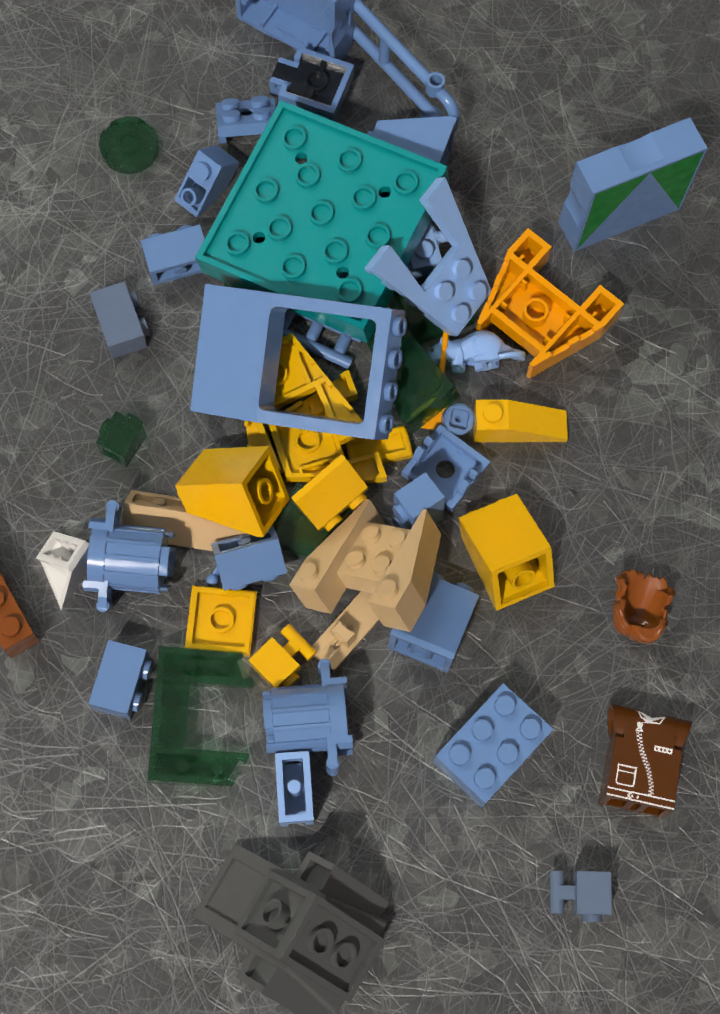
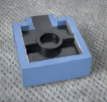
(313, 82)

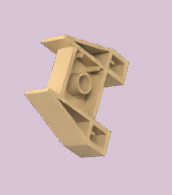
(373, 559)

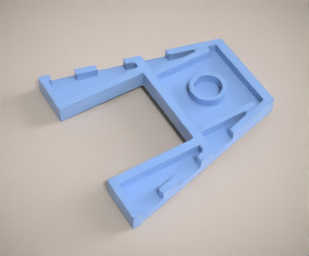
(457, 282)

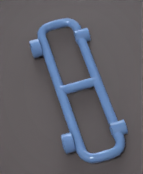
(388, 41)

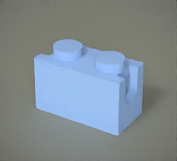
(294, 788)

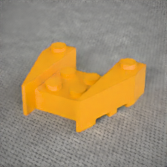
(539, 313)

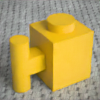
(276, 662)

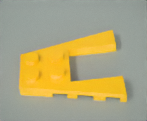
(297, 378)

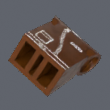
(642, 761)

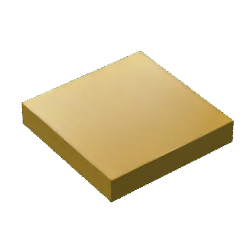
(221, 620)

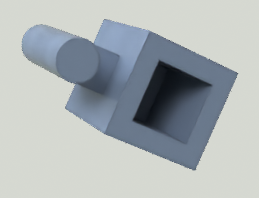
(589, 894)

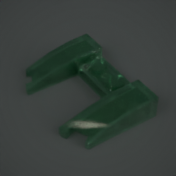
(168, 758)

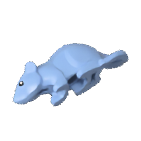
(477, 349)

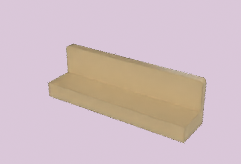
(169, 513)

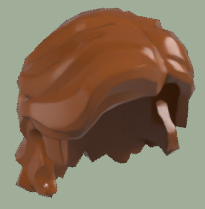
(641, 605)

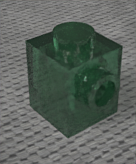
(121, 437)

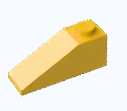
(518, 422)

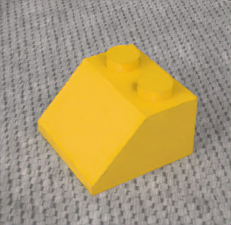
(331, 494)

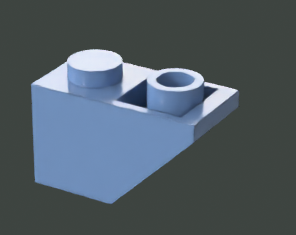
(206, 179)

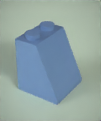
(423, 136)
(440, 625)

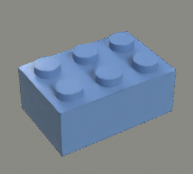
(492, 745)

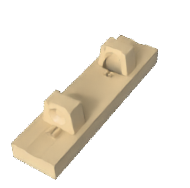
(346, 631)

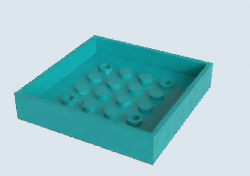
(319, 215)

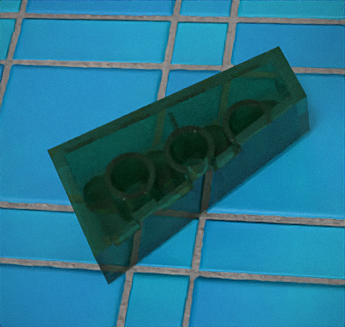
(421, 385)

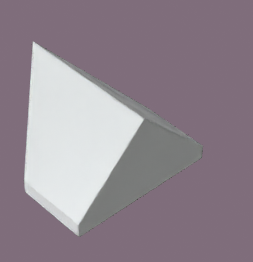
(64, 564)

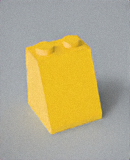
(235, 488)
(508, 551)

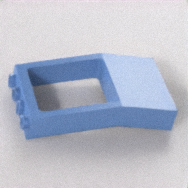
(242, 354)

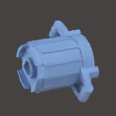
(126, 557)
(309, 718)

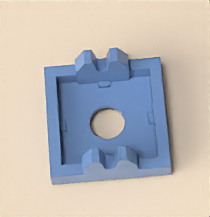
(233, 124)
(447, 447)

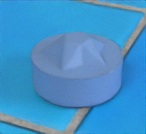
(458, 418)

